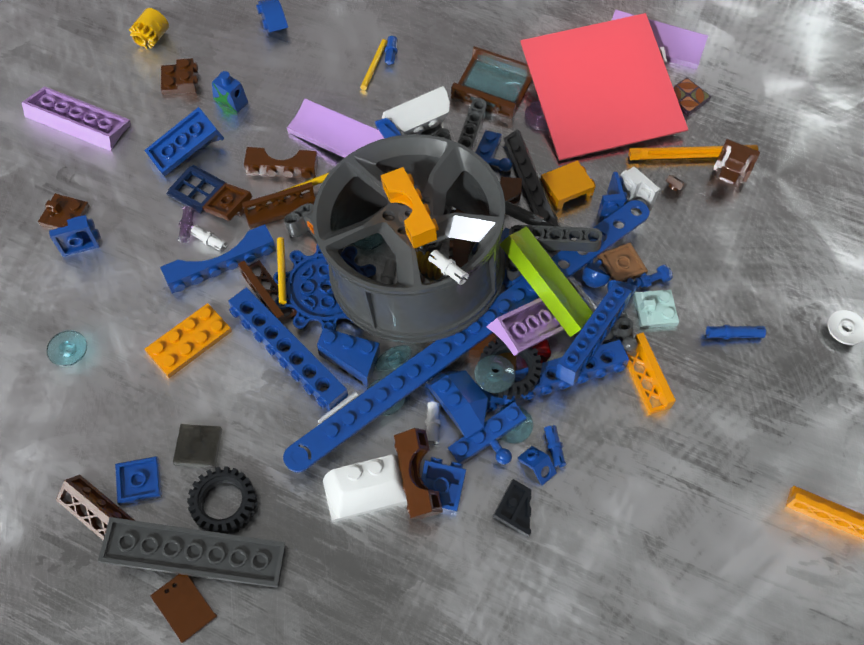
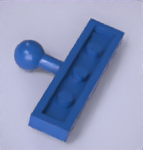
(487, 150)
(493, 430)

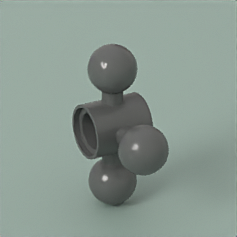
(624, 332)

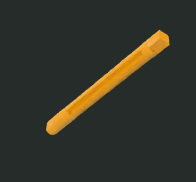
(677, 152)

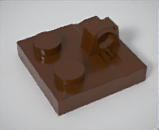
(227, 202)
(60, 210)

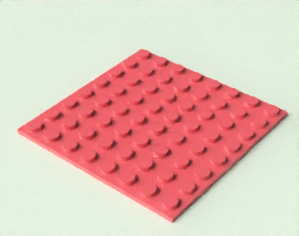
(603, 86)

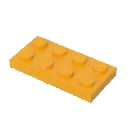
(188, 340)

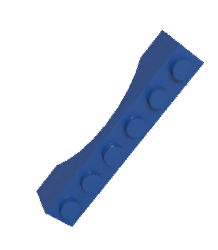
(184, 274)

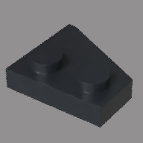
(515, 508)

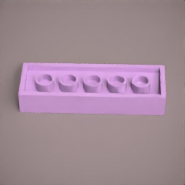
(680, 44)
(75, 117)
(331, 129)
(525, 326)

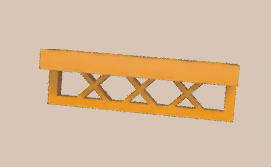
(654, 376)
(826, 511)

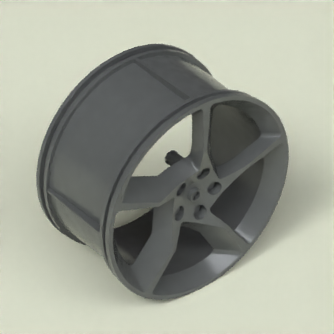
(356, 206)

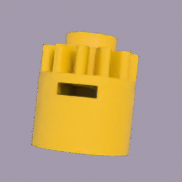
(149, 28)

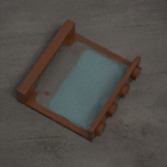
(496, 80)

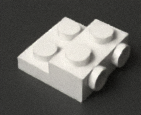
(639, 187)

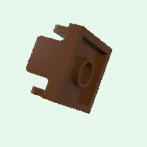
(735, 161)

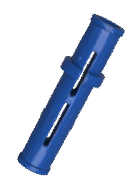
(727, 332)

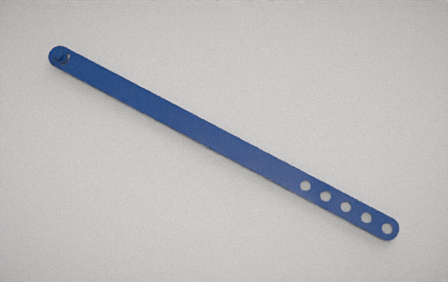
(441, 353)

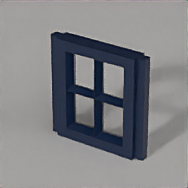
(188, 200)

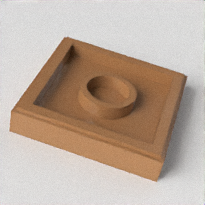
(622, 263)

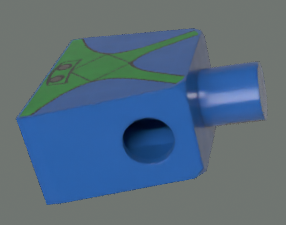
(229, 92)

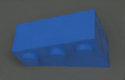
(350, 353)

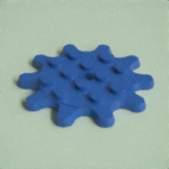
(305, 290)

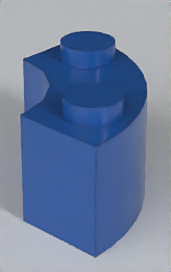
(272, 14)

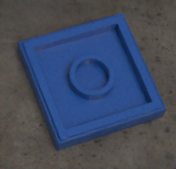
(138, 480)

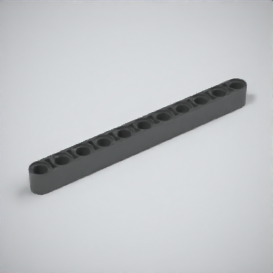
(468, 138)

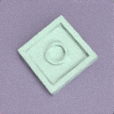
(655, 309)

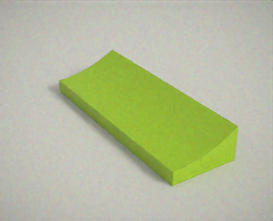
(547, 280)

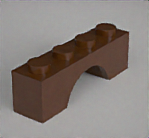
(301, 165)
(411, 449)

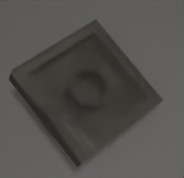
(197, 446)

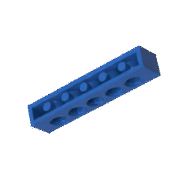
(593, 334)

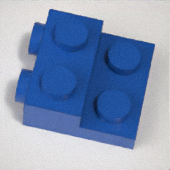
(76, 237)
(446, 480)

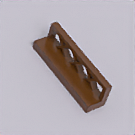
(279, 208)
(264, 294)
(95, 502)

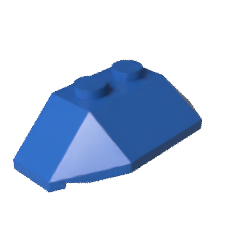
(461, 400)

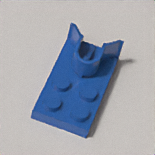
(182, 141)

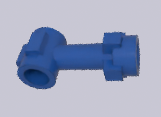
(663, 273)

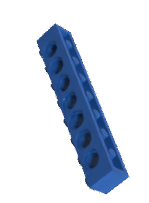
(247, 301)
(612, 351)

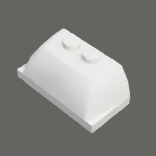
(420, 113)
(364, 487)

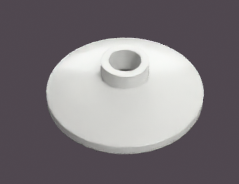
(850, 322)

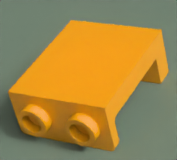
(567, 183)

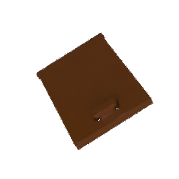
(183, 606)

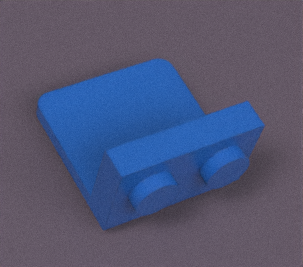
(614, 200)

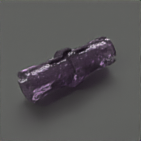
(186, 224)

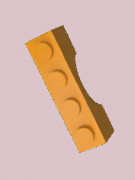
(400, 189)

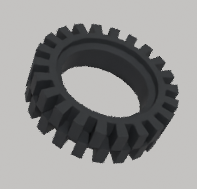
(534, 368)
(209, 481)

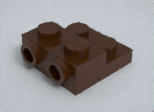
(179, 77)

